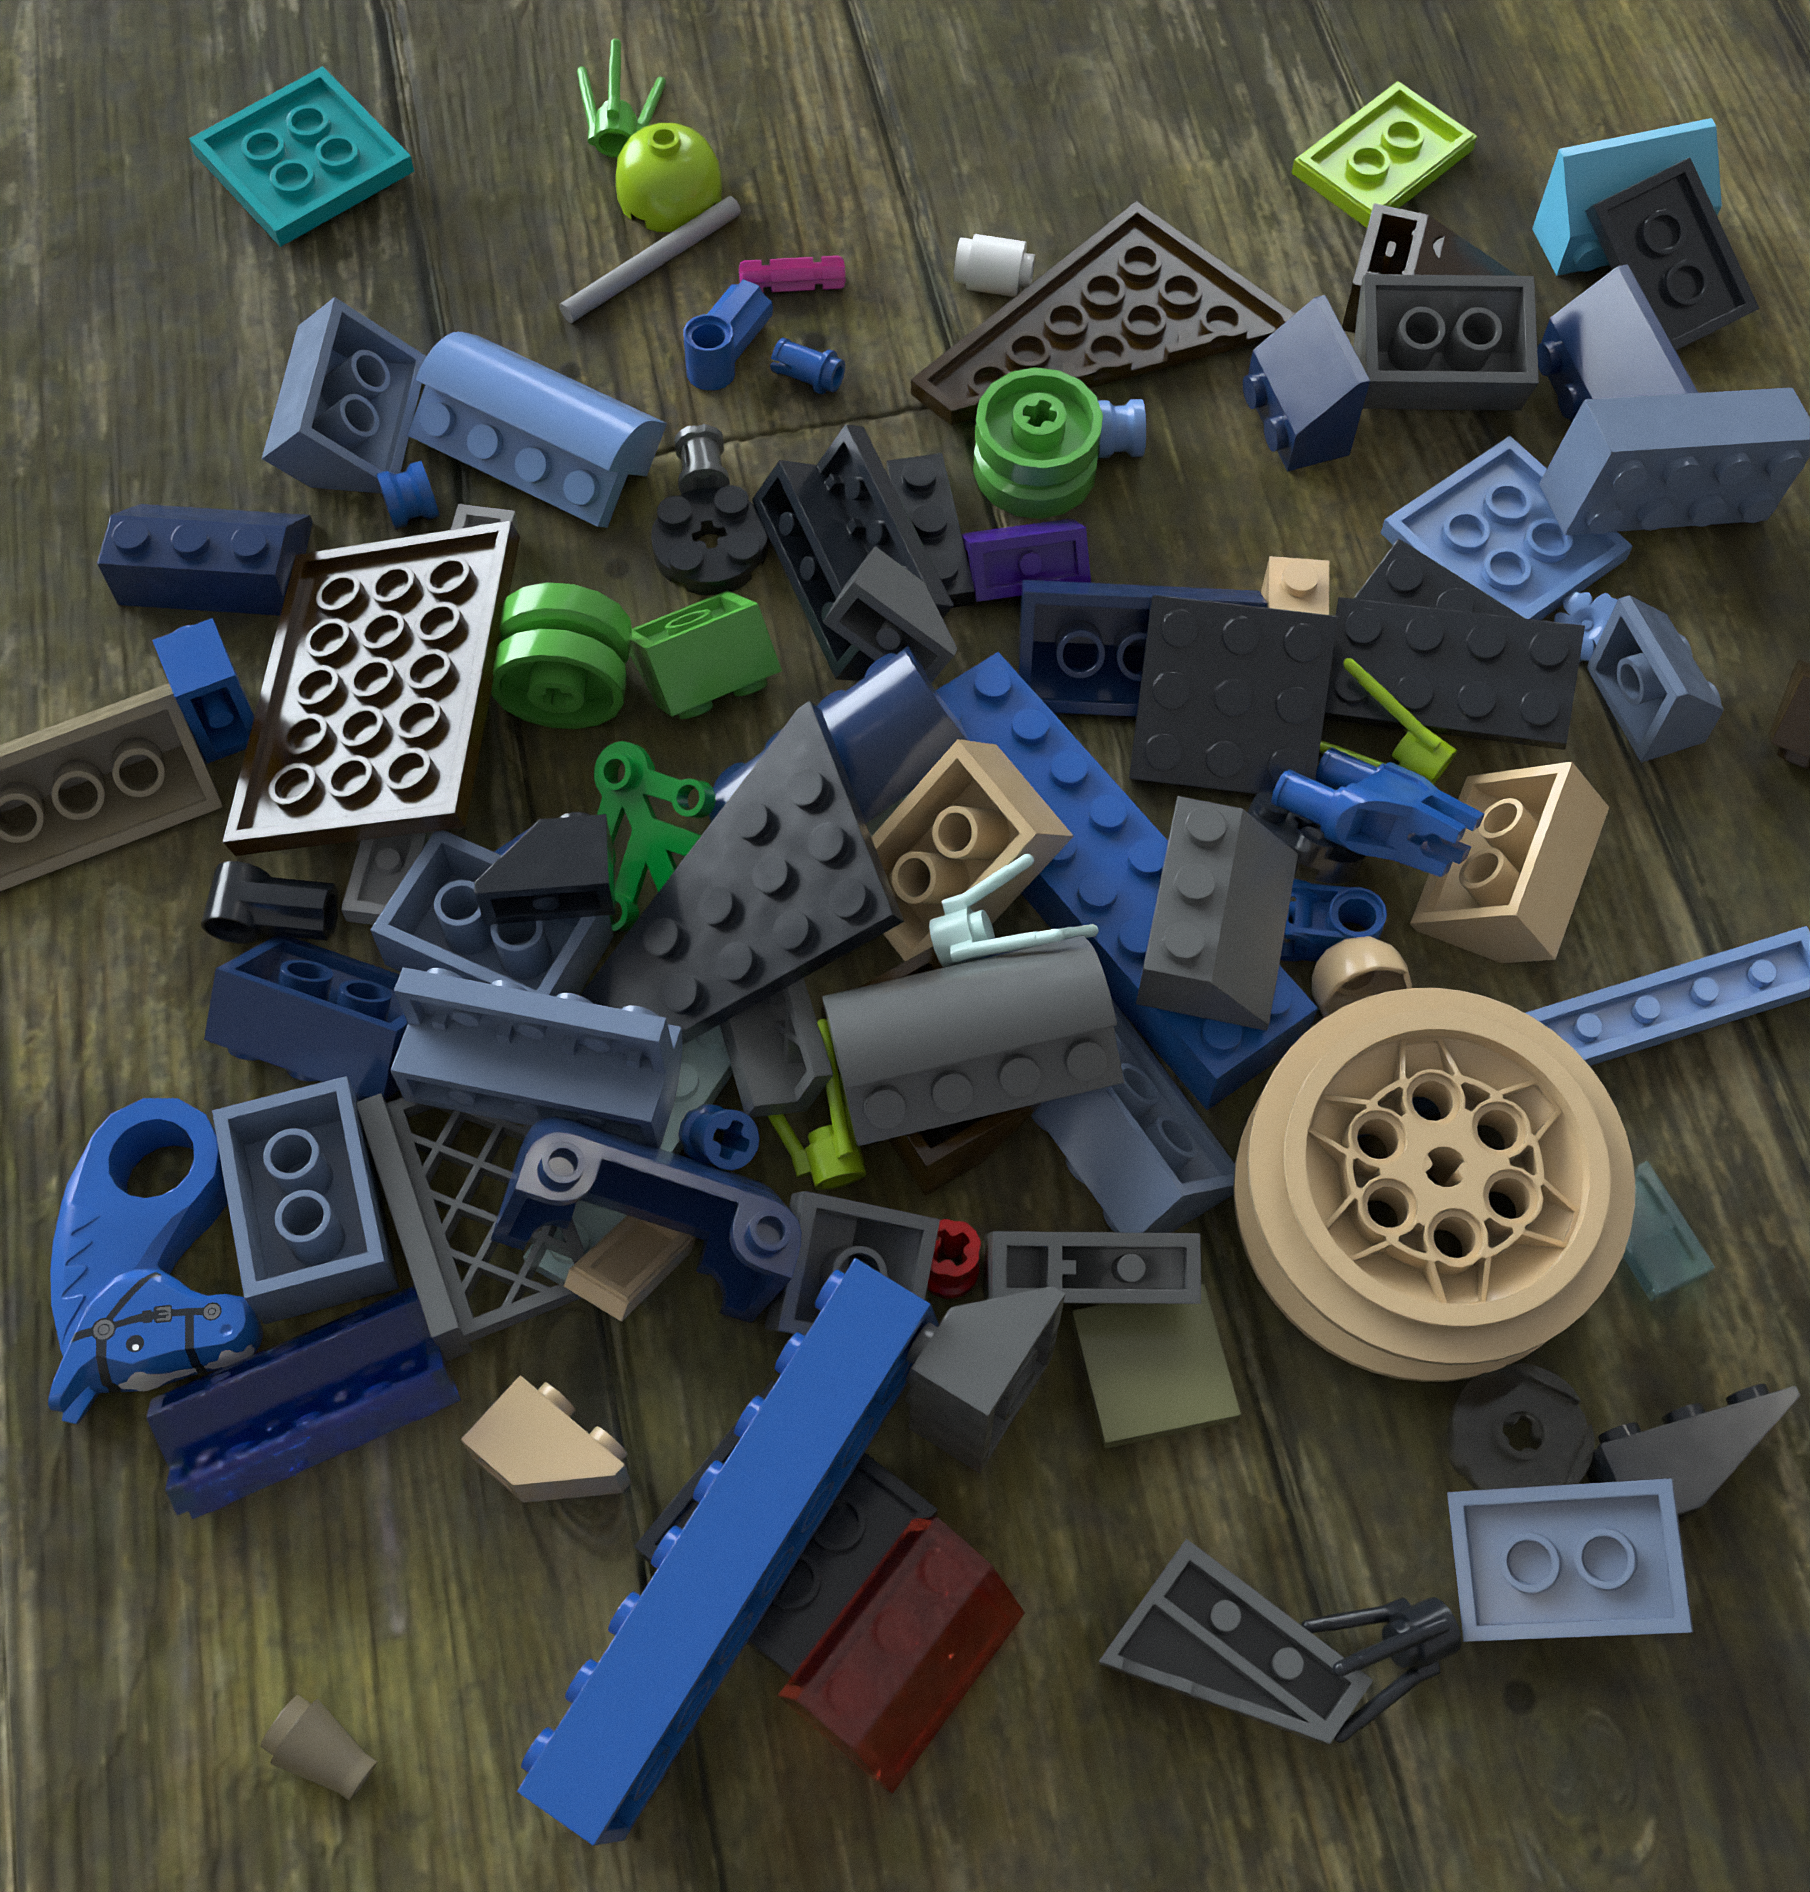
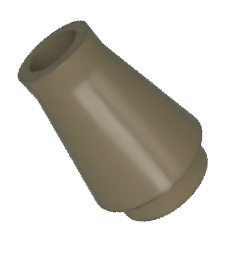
(317, 1748)

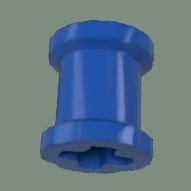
(739, 1138)

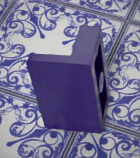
(1026, 552)

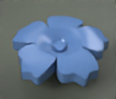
(1586, 612)

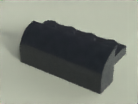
(828, 523)

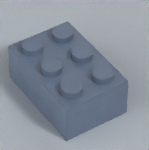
(439, 925)
(304, 1201)

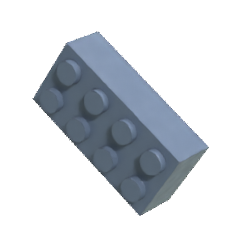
(1677, 460)

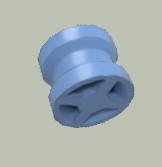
(1123, 428)

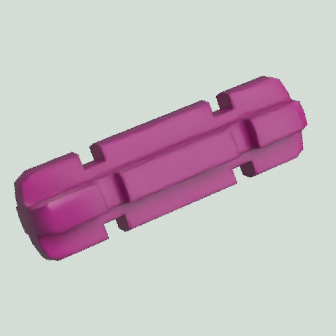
(795, 273)

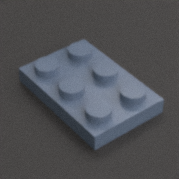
(1569, 1561)

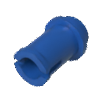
(810, 366)

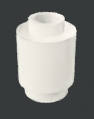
(993, 265)

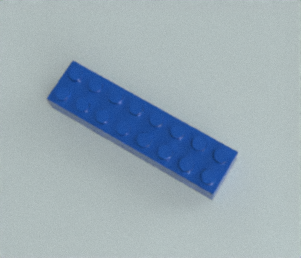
(1112, 881)
(728, 1559)

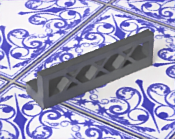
(777, 1053)

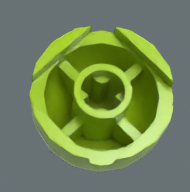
(667, 176)

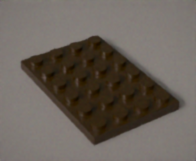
(375, 692)

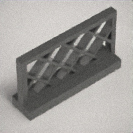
(427, 1238)

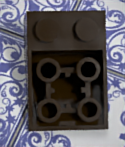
(1414, 245)

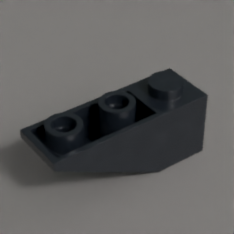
(1692, 1445)

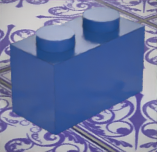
(207, 688)

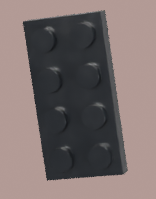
(1457, 671)

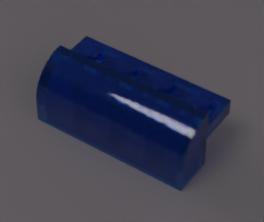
(300, 1403)

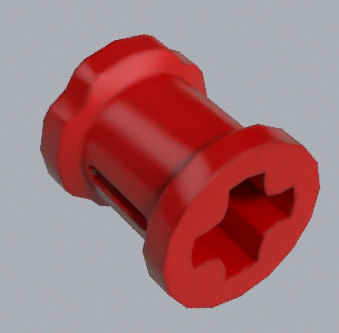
(945, 1277)

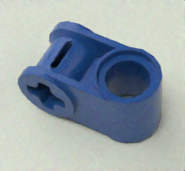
(1320, 914)

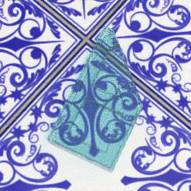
(1661, 1243)

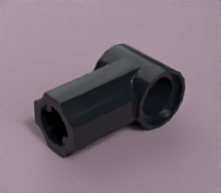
(252, 903)

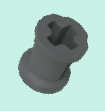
(700, 456)

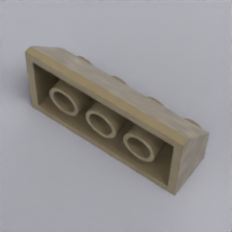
(98, 784)

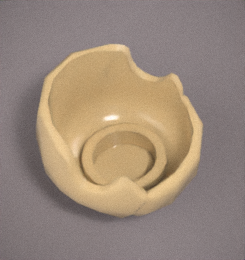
(1356, 971)

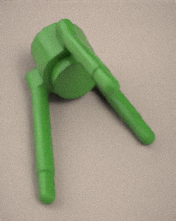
(615, 120)

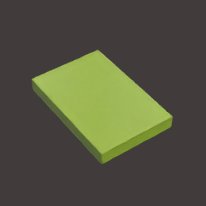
(1384, 153)

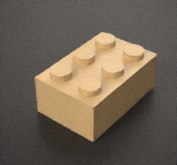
(958, 830)

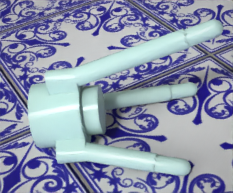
(969, 935)

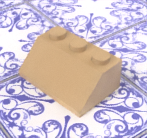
(1521, 867)

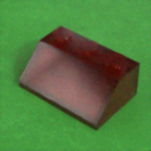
(904, 1651)

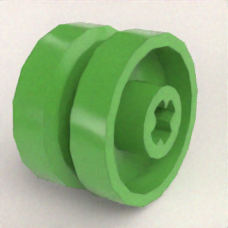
(1037, 442)
(562, 656)

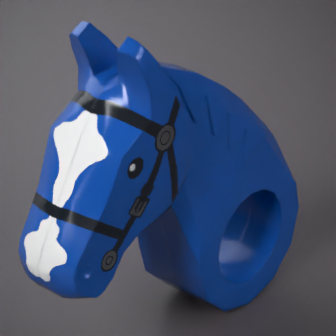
(112, 1259)

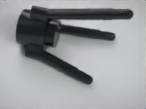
(1413, 1638)

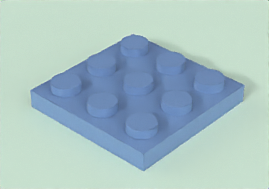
(1502, 534)

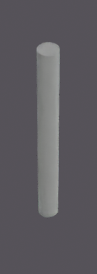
(649, 259)

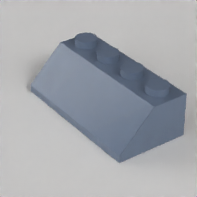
(1140, 1144)

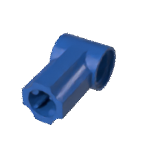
(722, 335)

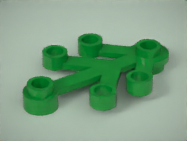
(650, 838)

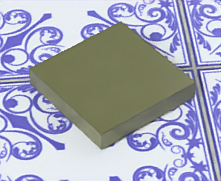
(1154, 1369)

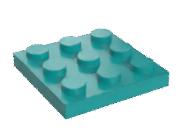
(301, 155)

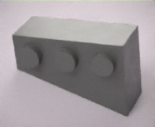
(1235, 1650)

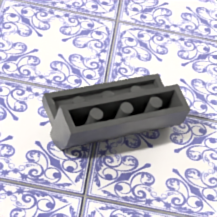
(974, 1039)

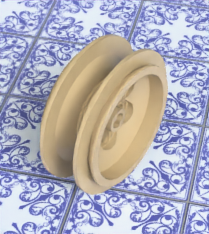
(1389, 1292)

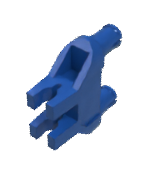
(1381, 811)

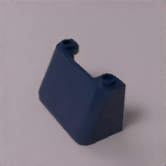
(744, 1224)

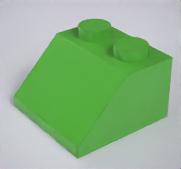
(704, 654)

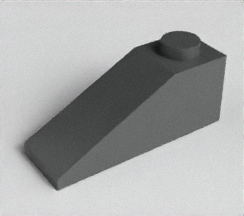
(1095, 1266)

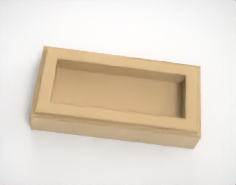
(628, 1265)

